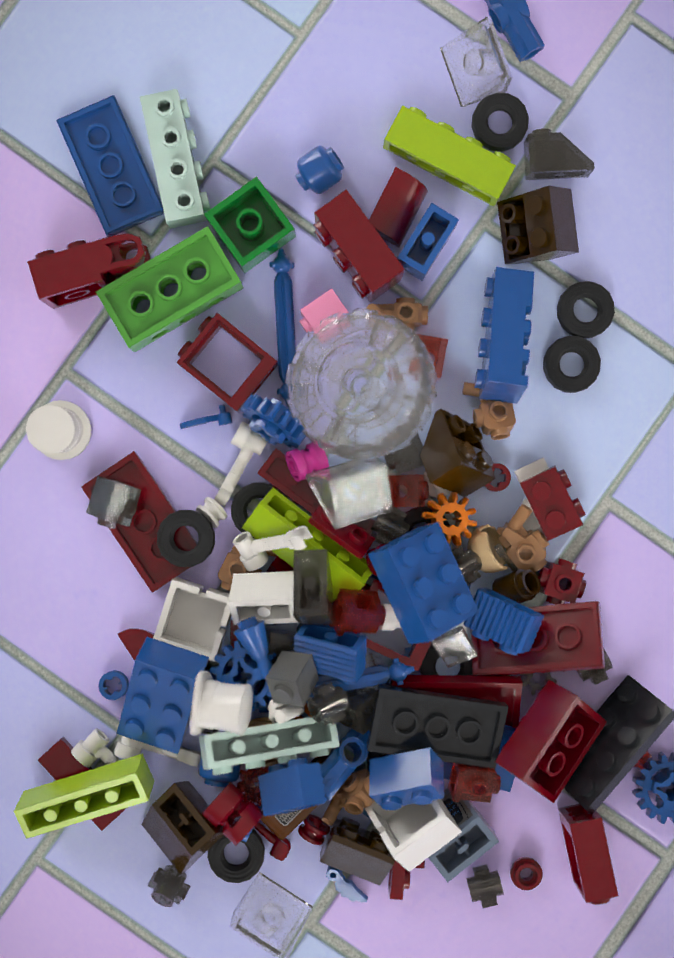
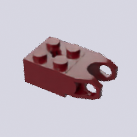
(83, 268)

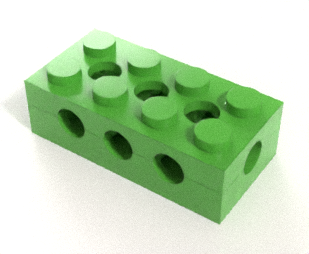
(152, 278)

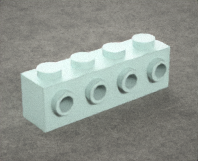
(173, 158)
(267, 742)

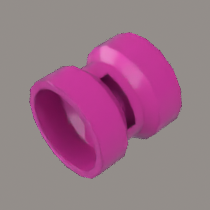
(306, 461)

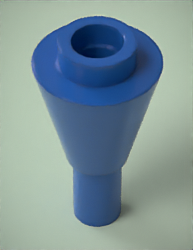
(254, 640)

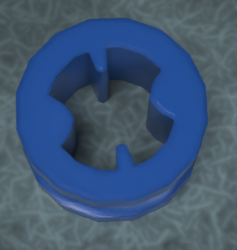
(110, 676)

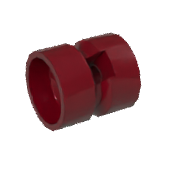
(224, 805)

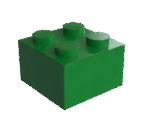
(250, 224)

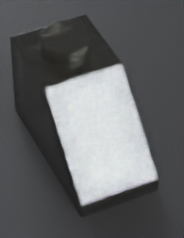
(554, 157)
(312, 588)

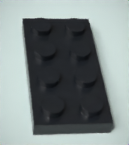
(451, 725)
(632, 726)

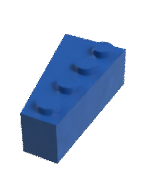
(505, 336)

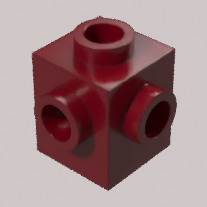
(551, 576)

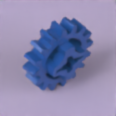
(273, 421)
(242, 662)
(648, 782)

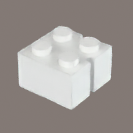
(194, 618)
(417, 828)

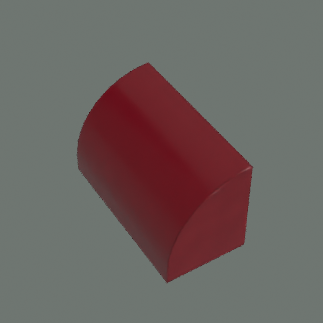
(398, 206)

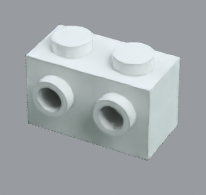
(262, 595)

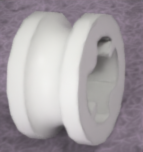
(212, 511)

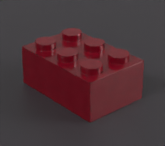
(357, 247)
(551, 740)

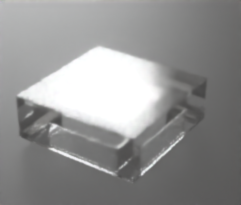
(455, 647)

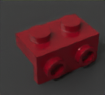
(552, 502)
(350, 537)

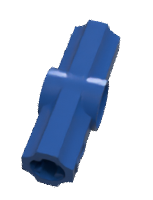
(513, 20)
(337, 768)

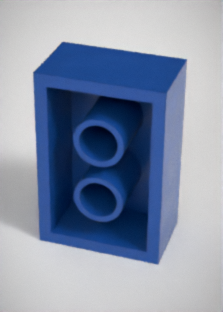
(423, 583)
(161, 695)

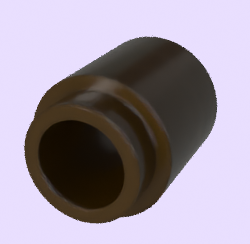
(518, 585)

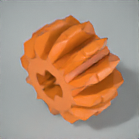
(461, 516)

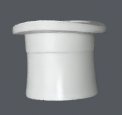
(59, 430)
(220, 705)

